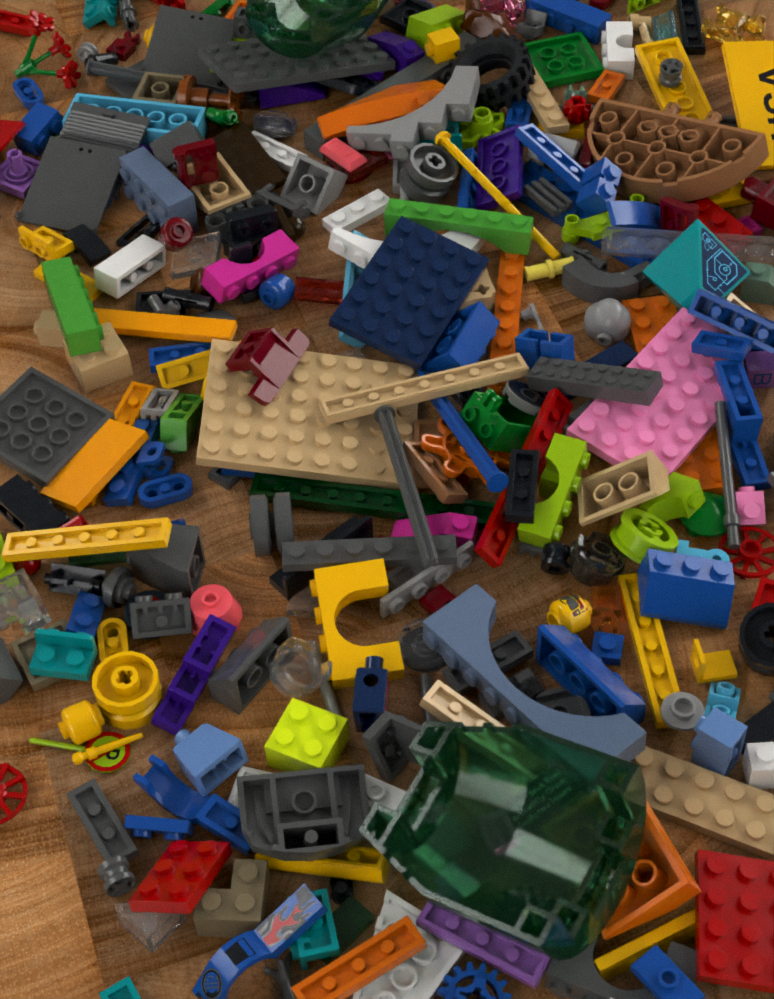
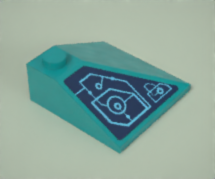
(695, 262)

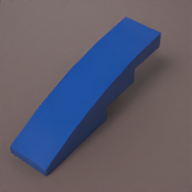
(634, 214)

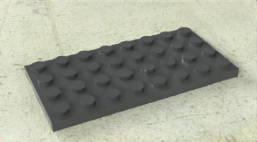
(255, 67)

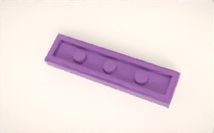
(485, 945)

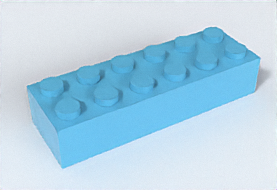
(163, 115)

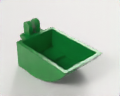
(497, 421)

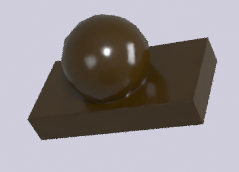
(293, 226)

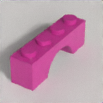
(229, 279)

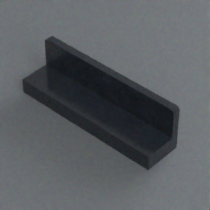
(293, 582)

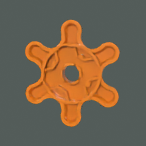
(454, 455)

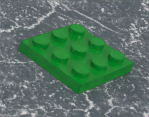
(564, 59)

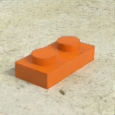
(606, 86)

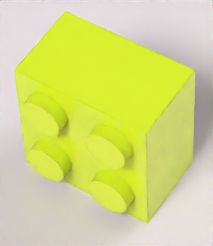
(306, 738)

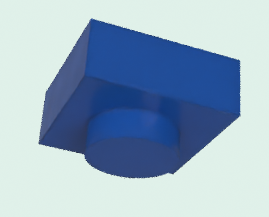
(608, 647)

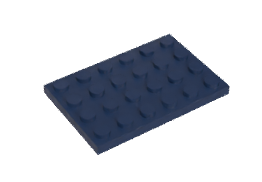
(409, 292)

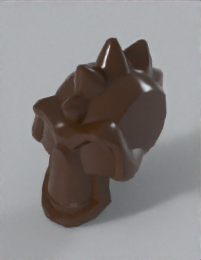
(481, 22)

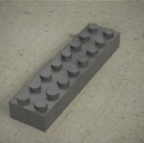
(595, 380)

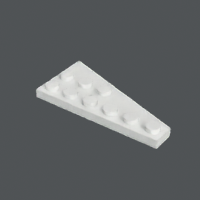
(420, 974)

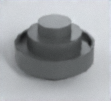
(118, 587)

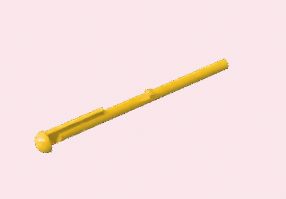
(443, 139)

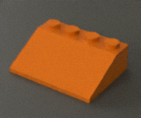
(657, 883)

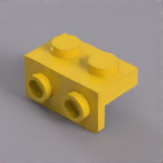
(45, 242)

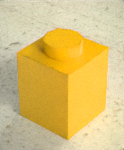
(442, 45)

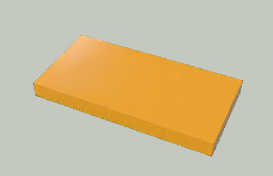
(95, 465)

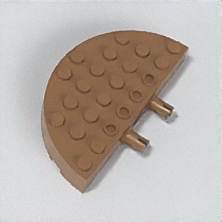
(672, 152)

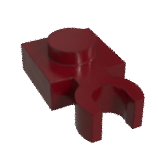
(124, 47)

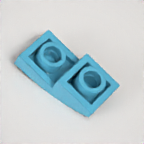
(723, 697)

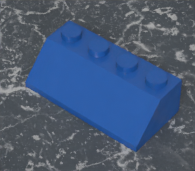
(585, 674)

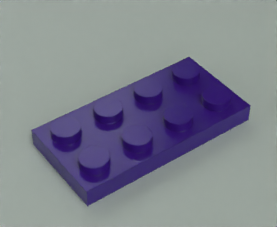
(502, 163)

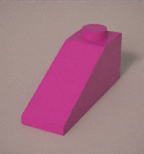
(463, 526)

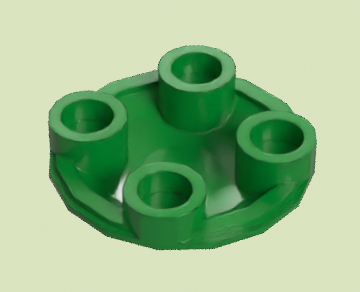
(708, 518)

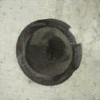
(595, 560)

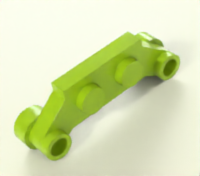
(589, 227)

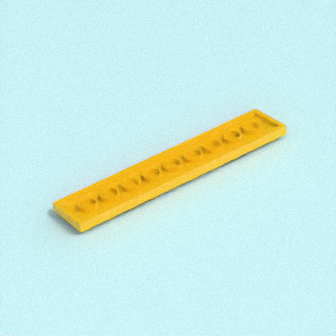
(687, 95)

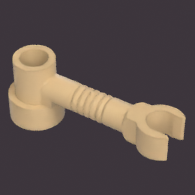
(641, 24)

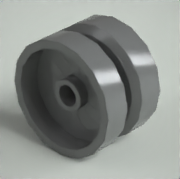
(428, 173)
(270, 524)

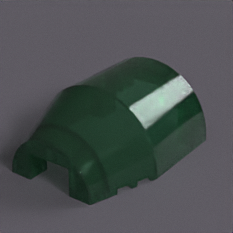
(310, 26)
(554, 810)

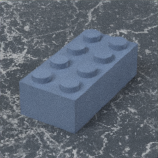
(156, 189)

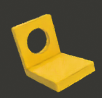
(712, 665)

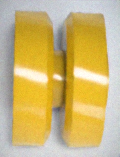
(127, 689)

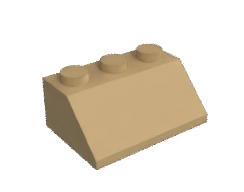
(621, 487)

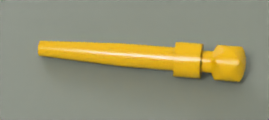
(92, 752)

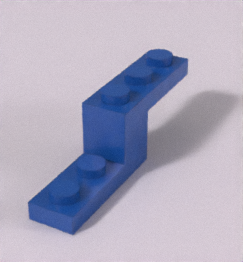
(744, 423)

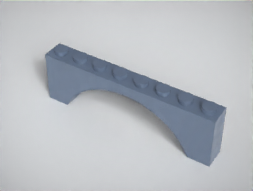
(462, 636)

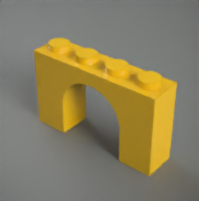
(336, 589)

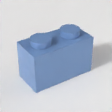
(718, 742)

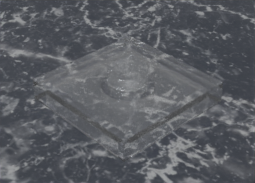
(200, 253)

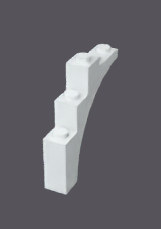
(362, 249)

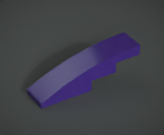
(193, 674)

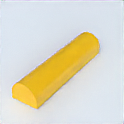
(354, 864)

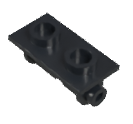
(72, 578)

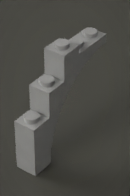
(402, 134)

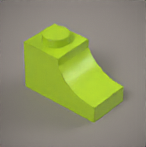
(680, 501)

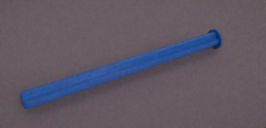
(496, 480)

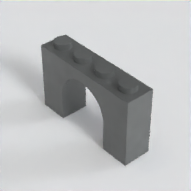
(580, 979)

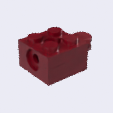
(762, 197)

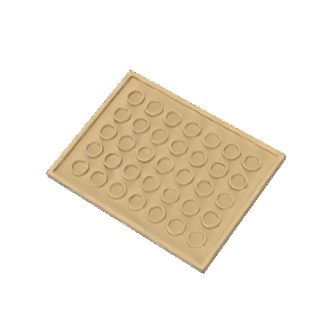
(291, 432)

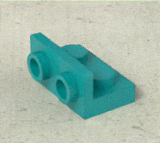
(63, 654)
(320, 939)

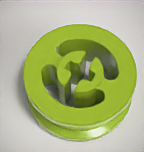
(642, 531)

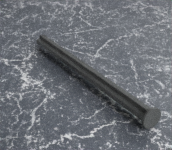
(135, 76)
(385, 417)

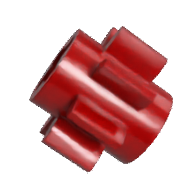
(577, 110)

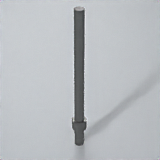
(731, 519)

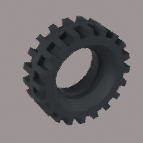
(498, 54)

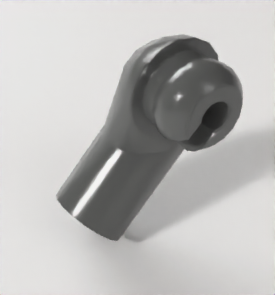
(158, 306)

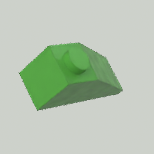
(181, 422)

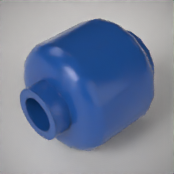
(277, 291)

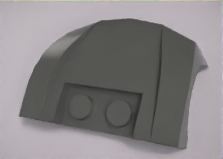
(303, 812)

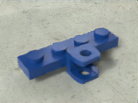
(144, 462)

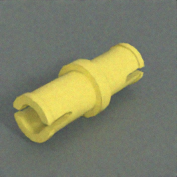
(547, 269)

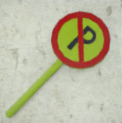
(106, 762)

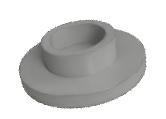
(681, 711)

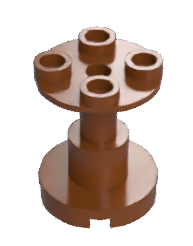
(192, 95)

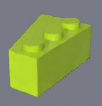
(433, 20)

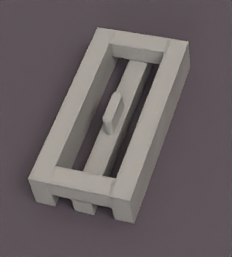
(164, 402)

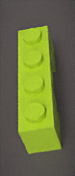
(565, 460)

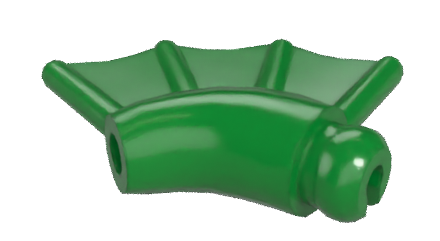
(222, 118)

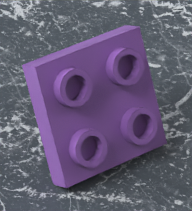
(17, 173)

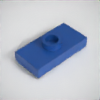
(663, 977)

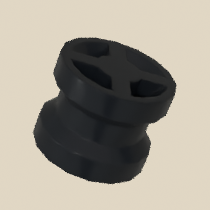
(555, 558)

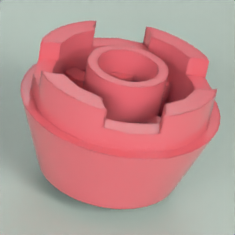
(216, 601)

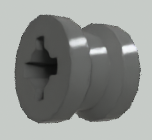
(670, 72)
(116, 876)

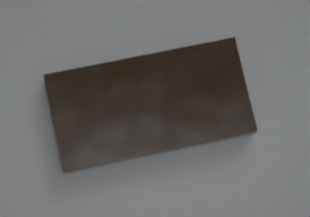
(248, 158)

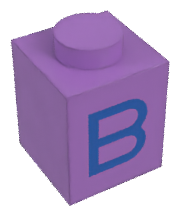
(760, 369)

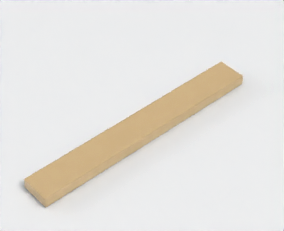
(423, 388)

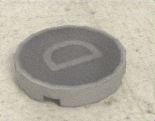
(522, 397)

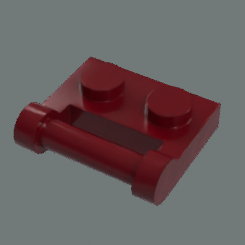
(203, 160)
(674, 213)

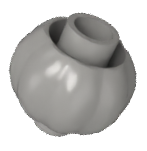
(607, 321)

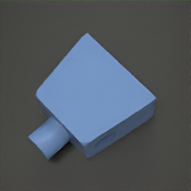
(208, 756)

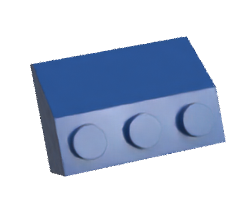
(464, 339)
(685, 588)

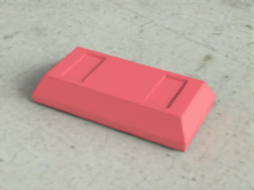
(342, 154)

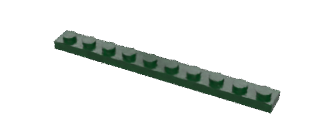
(360, 499)

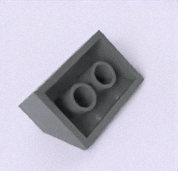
(248, 666)

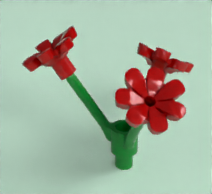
(29, 66)

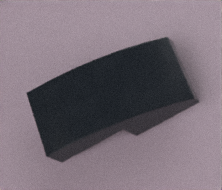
(88, 244)

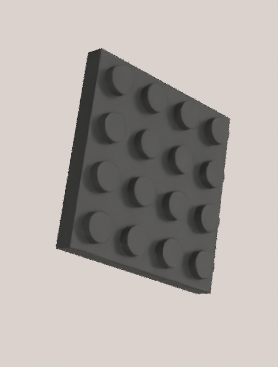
(45, 425)

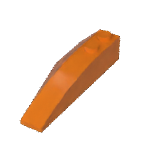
(379, 107)

